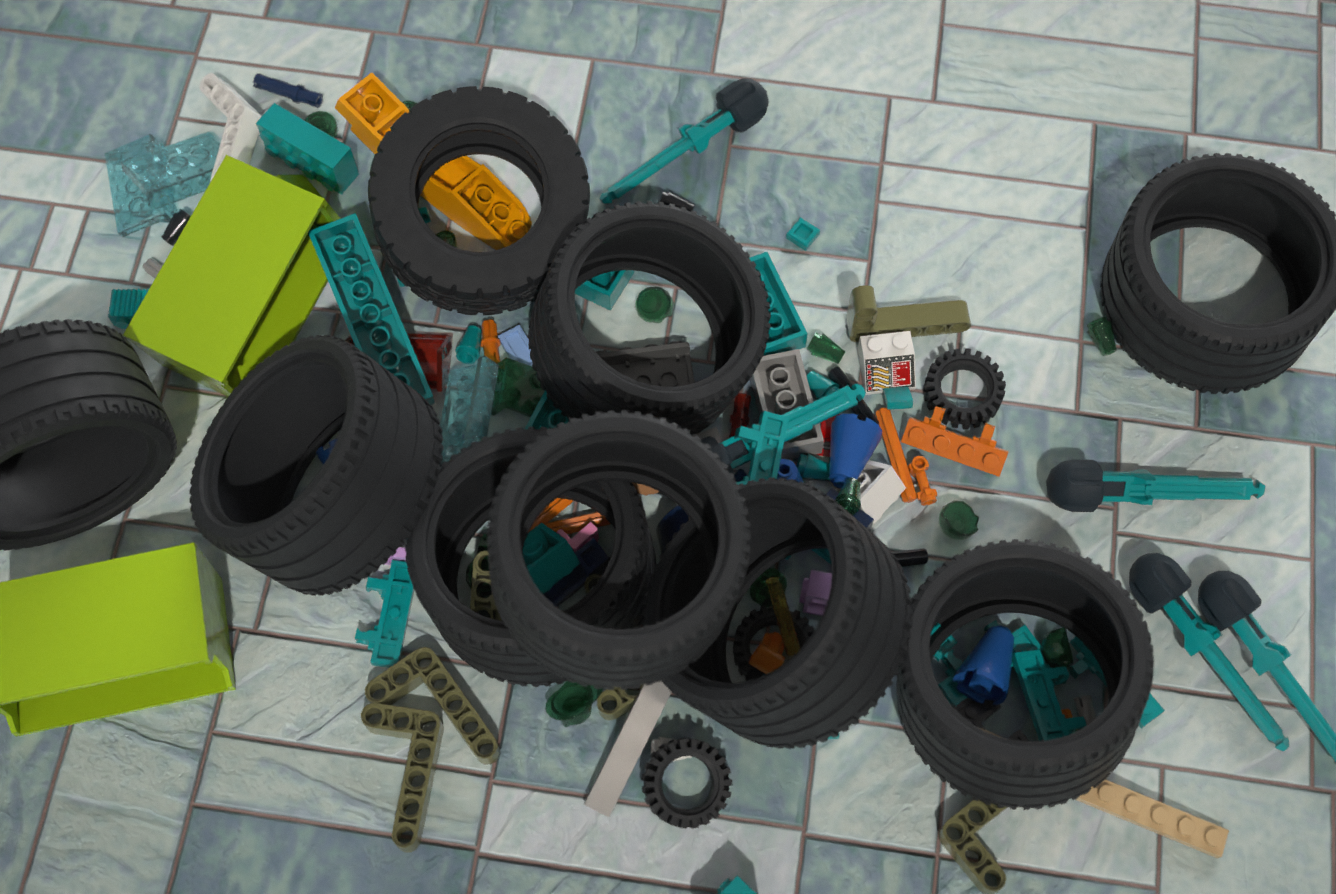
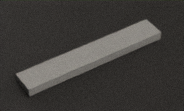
(627, 748)

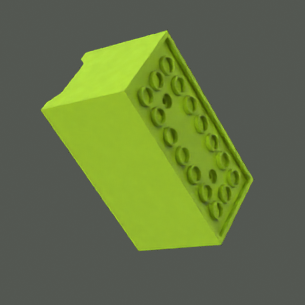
(234, 279)
(112, 639)

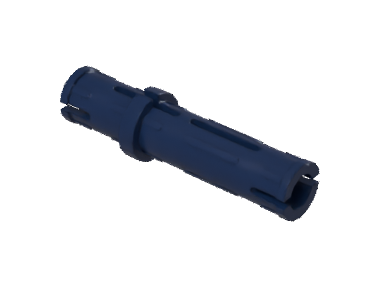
(296, 93)

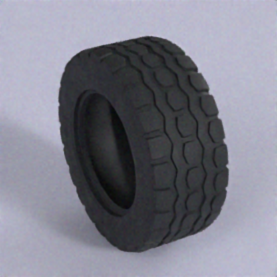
(459, 126)

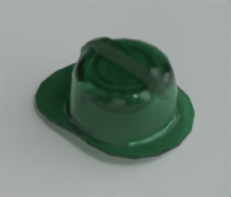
(572, 703)

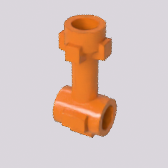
(917, 469)

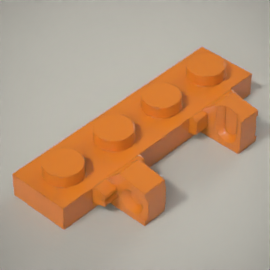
(975, 452)

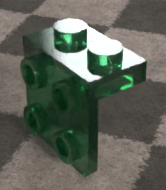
(516, 388)

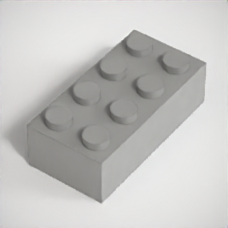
(780, 387)

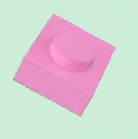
(581, 537)

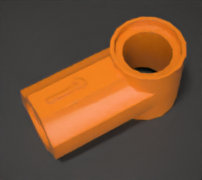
(769, 653)

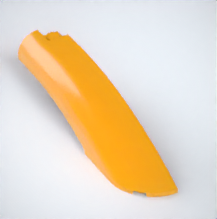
(458, 189)

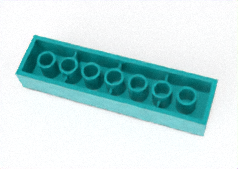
(366, 300)

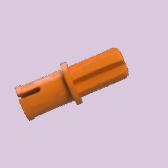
(490, 342)

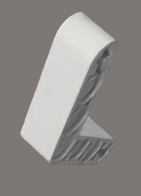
(241, 127)

